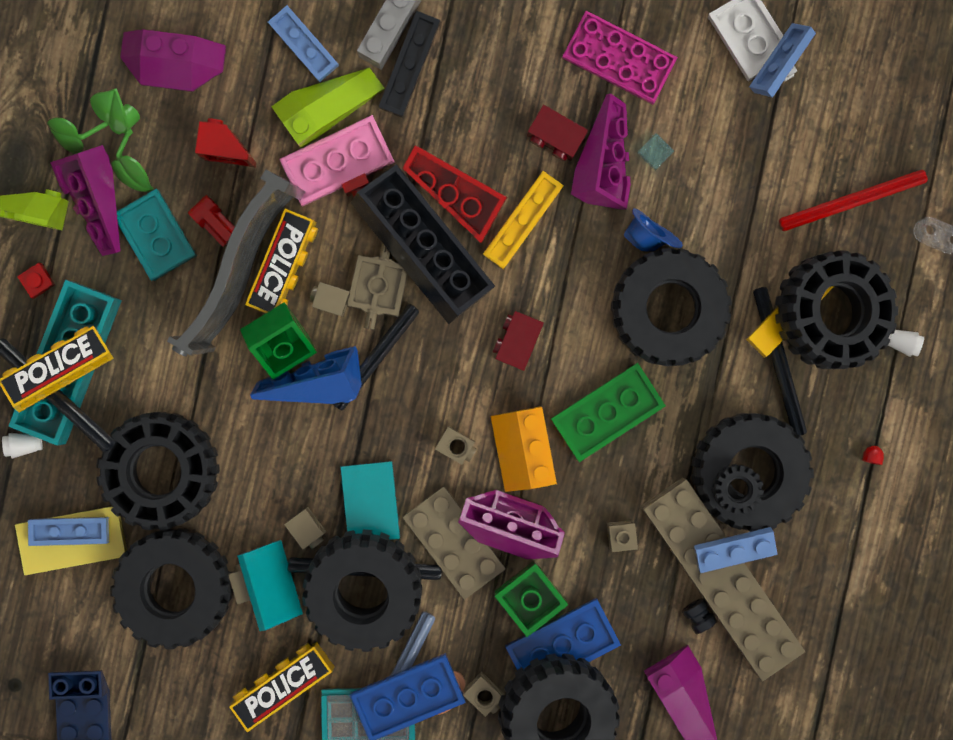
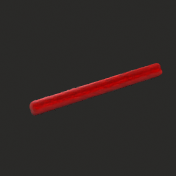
(853, 200)

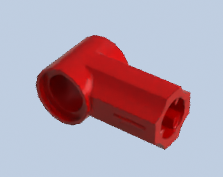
(209, 216)

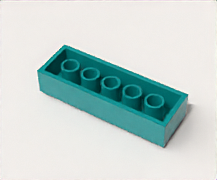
(75, 309)

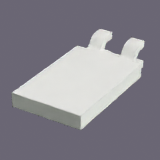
(748, 34)

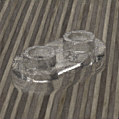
(939, 238)

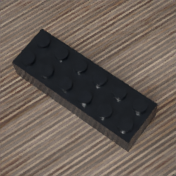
(422, 243)

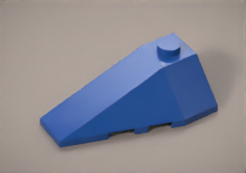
(325, 382)

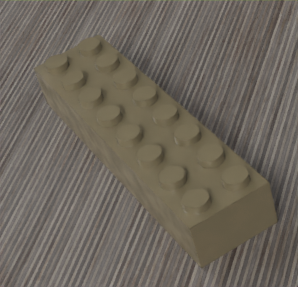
(728, 591)

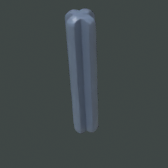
(414, 642)

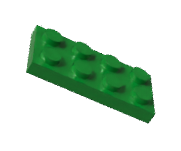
(608, 412)

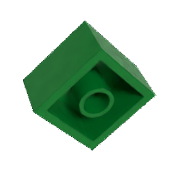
(278, 341)
(530, 598)

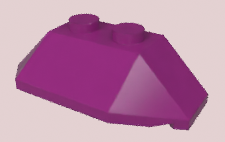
(171, 59)
(512, 525)

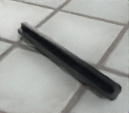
(384, 346)

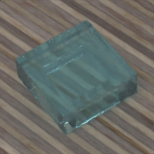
(655, 151)

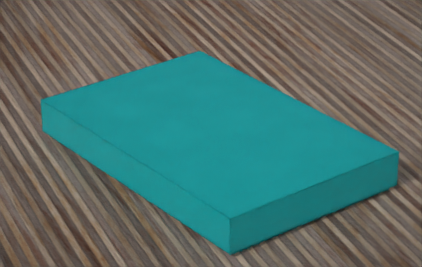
(155, 235)
(370, 498)
(270, 585)

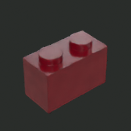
(556, 133)
(518, 341)

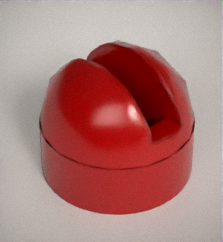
(873, 455)

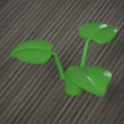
(120, 119)

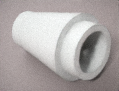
(906, 342)
(20, 444)

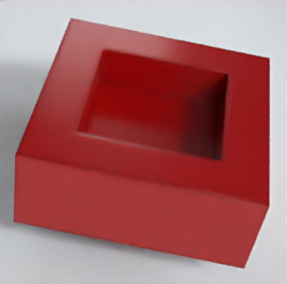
(354, 185)
(36, 280)

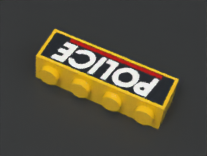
(282, 261)
(55, 368)
(282, 686)

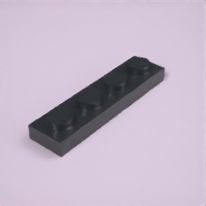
(409, 64)

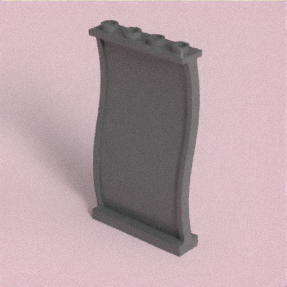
(236, 265)

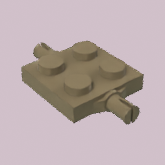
(377, 286)

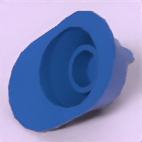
(648, 235)

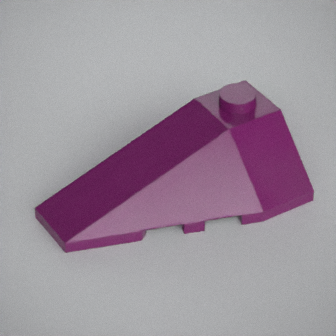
(601, 168)
(91, 186)
(683, 693)

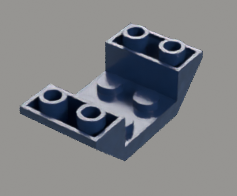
(81, 705)

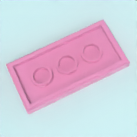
(337, 159)

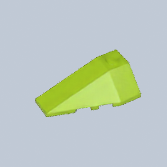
(319, 107)
(35, 208)

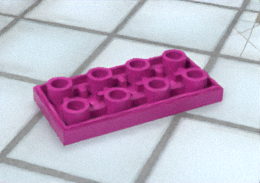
(619, 57)

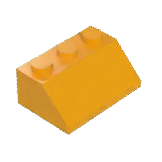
(523, 449)

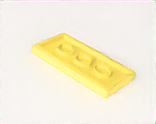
(53, 557)

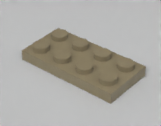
(459, 555)

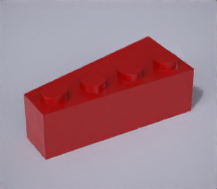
(459, 193)

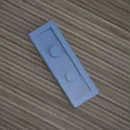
(303, 43)
(782, 59)
(68, 531)
(735, 550)

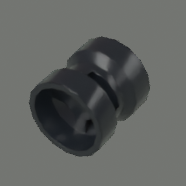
(699, 616)

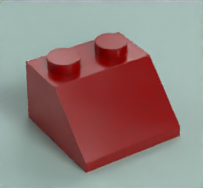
(221, 145)

